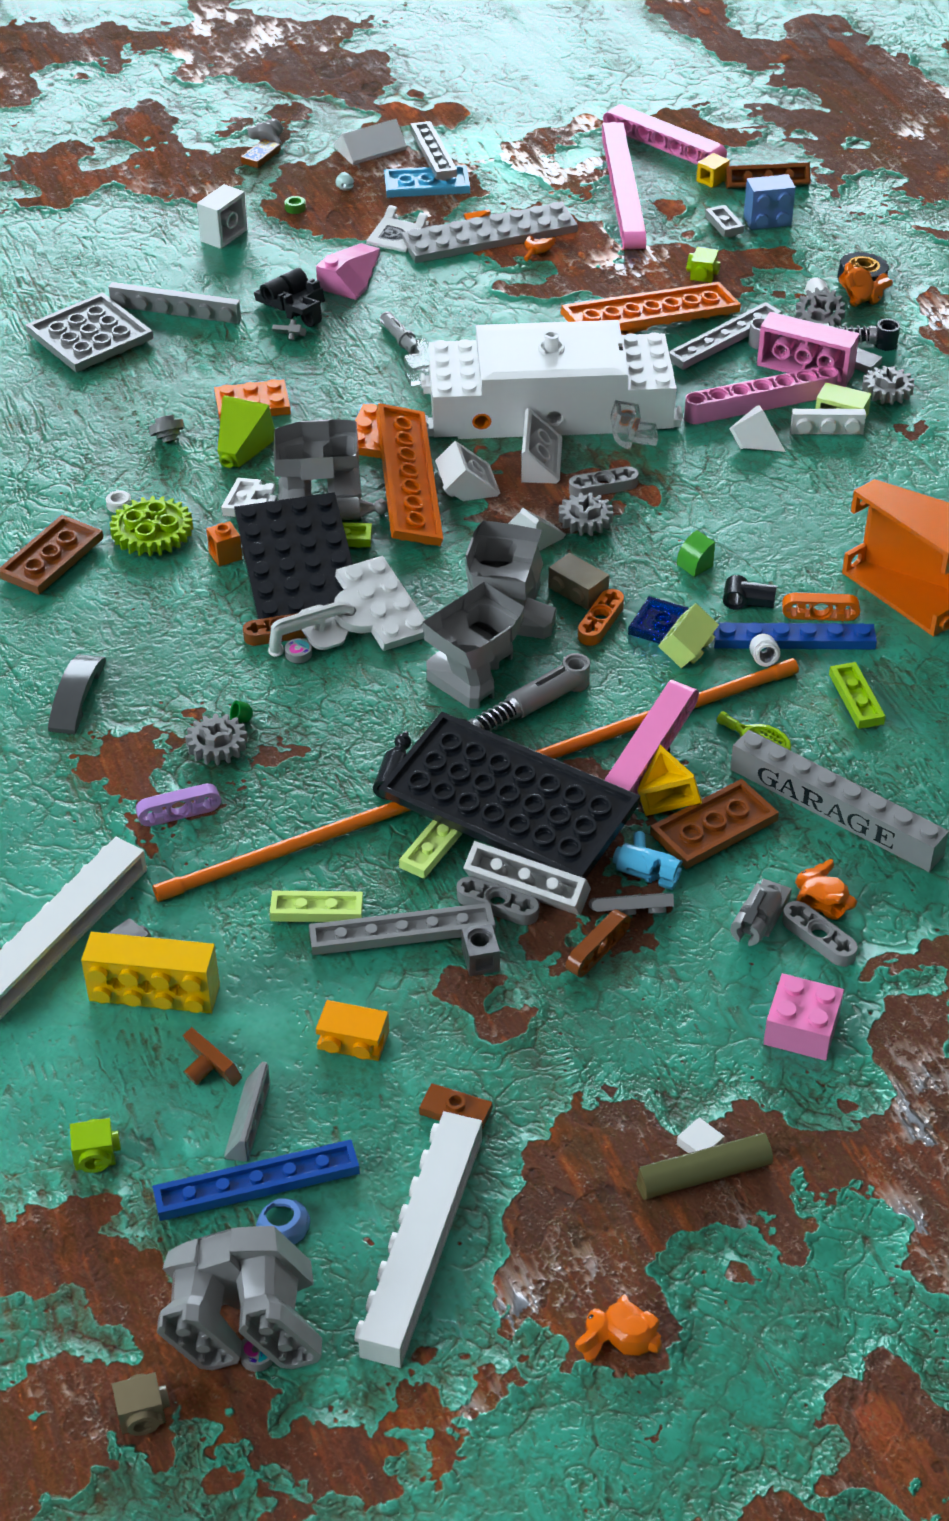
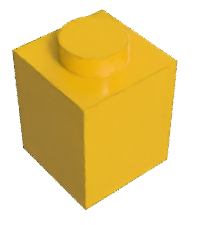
(712, 170)

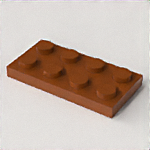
(50, 554)
(714, 824)

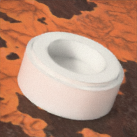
(116, 500)

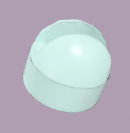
(344, 181)

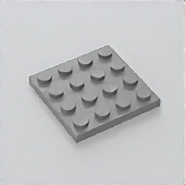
(89, 332)

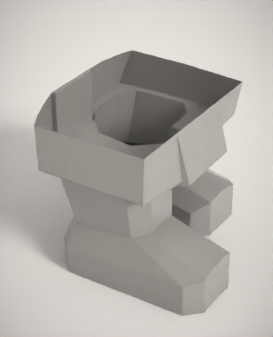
(317, 452)
(511, 563)
(471, 642)
(251, 1272)

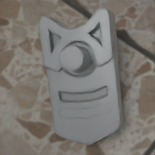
(292, 329)

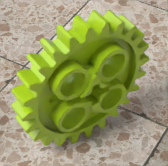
(151, 526)

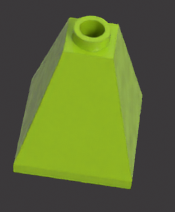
(243, 430)

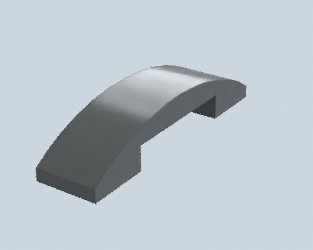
(72, 692)

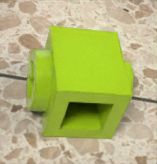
(703, 264)
(94, 1145)

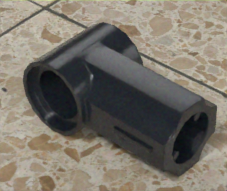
(740, 592)

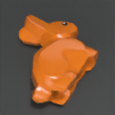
(861, 286)
(824, 893)
(623, 1326)

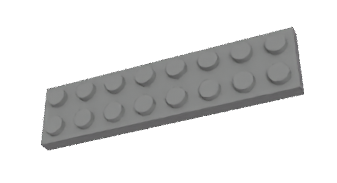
(488, 232)

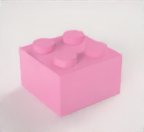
(803, 1016)

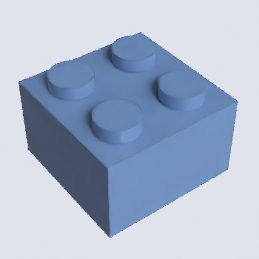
(769, 202)

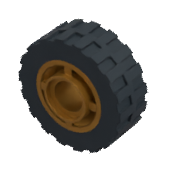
(869, 262)

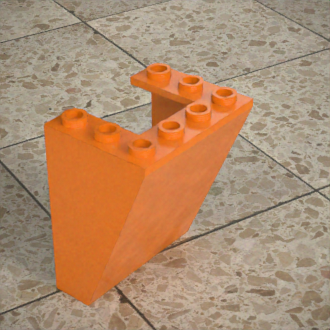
(904, 553)

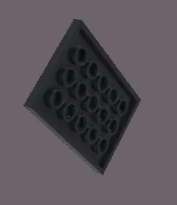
(293, 552)

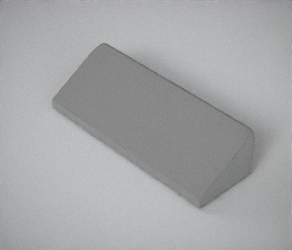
(248, 1114)

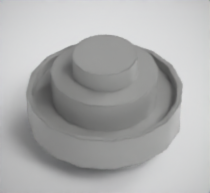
(166, 428)

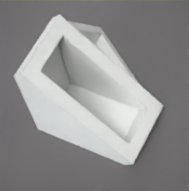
(756, 432)
(550, 533)

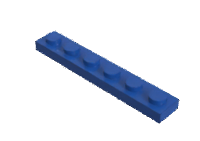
(798, 635)
(255, 1180)

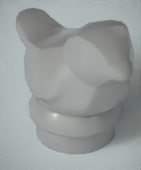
(270, 131)

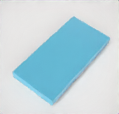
(422, 182)

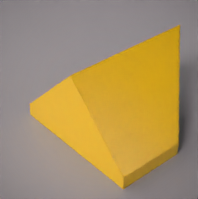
(667, 785)

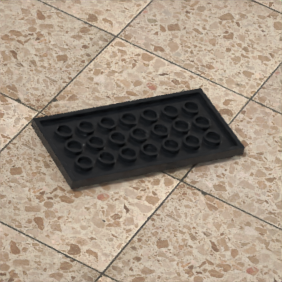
(510, 796)

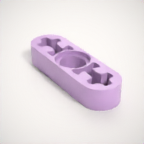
(189, 809)

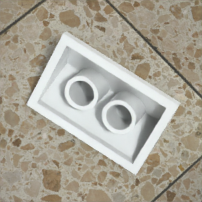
(371, 142)
(540, 451)

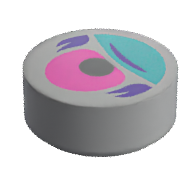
(298, 650)
(253, 1358)

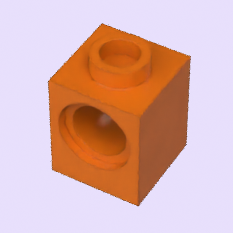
(224, 543)

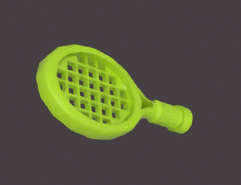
(724, 719)

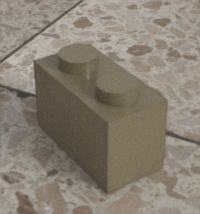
(577, 580)

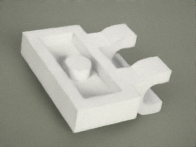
(246, 492)

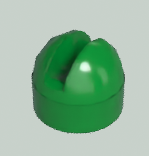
(241, 711)

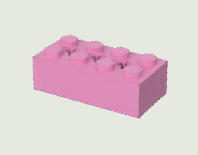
(798, 345)

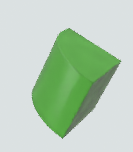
(696, 554)

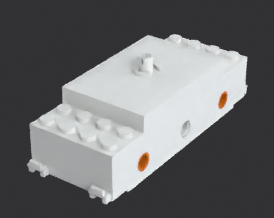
(557, 370)

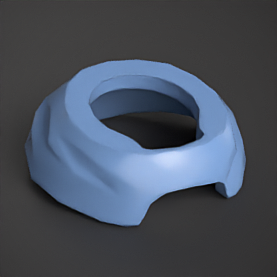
(297, 1227)

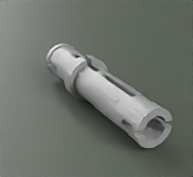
(404, 337)

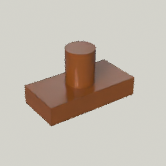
(209, 1059)

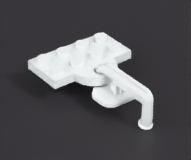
(369, 603)

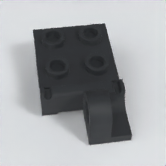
(294, 295)

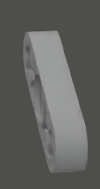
(619, 480)
(480, 888)
(823, 945)

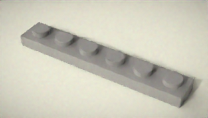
(434, 151)
(176, 302)
(718, 338)
(397, 928)

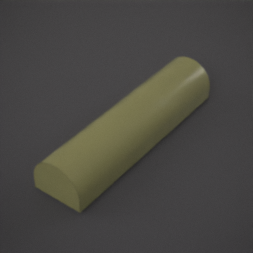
(704, 1166)

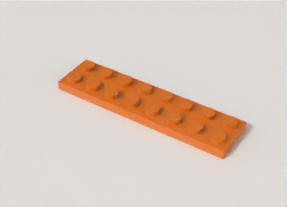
(656, 306)
(408, 475)

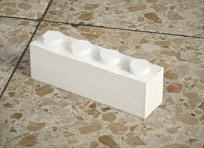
(528, 877)

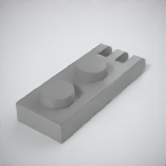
(628, 904)

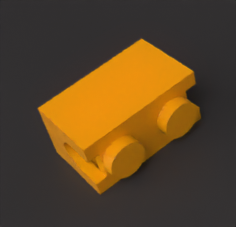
(352, 1030)

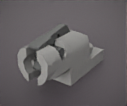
(760, 911)

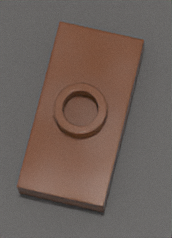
(452, 1101)

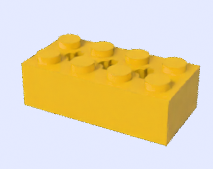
(151, 972)

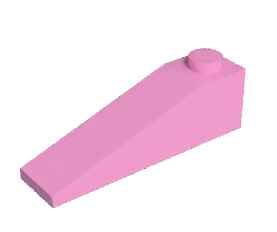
(348, 270)

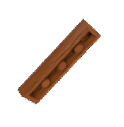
(737, 175)

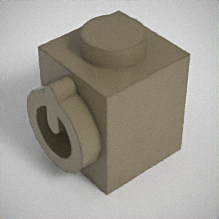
(140, 1404)

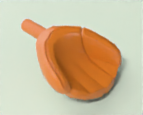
(537, 246)

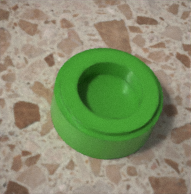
(295, 205)

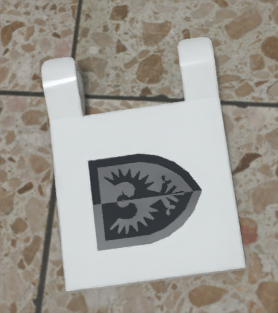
(389, 230)

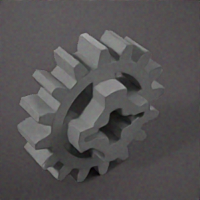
(821, 307)
(888, 384)
(585, 514)
(216, 739)

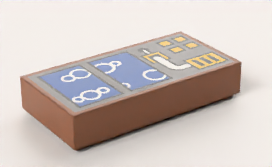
(260, 153)

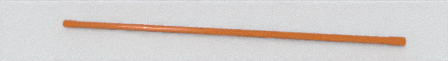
(178, 885)

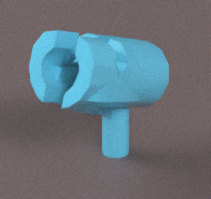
(647, 863)

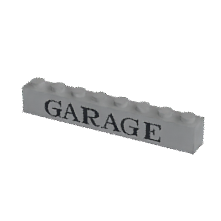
(839, 800)

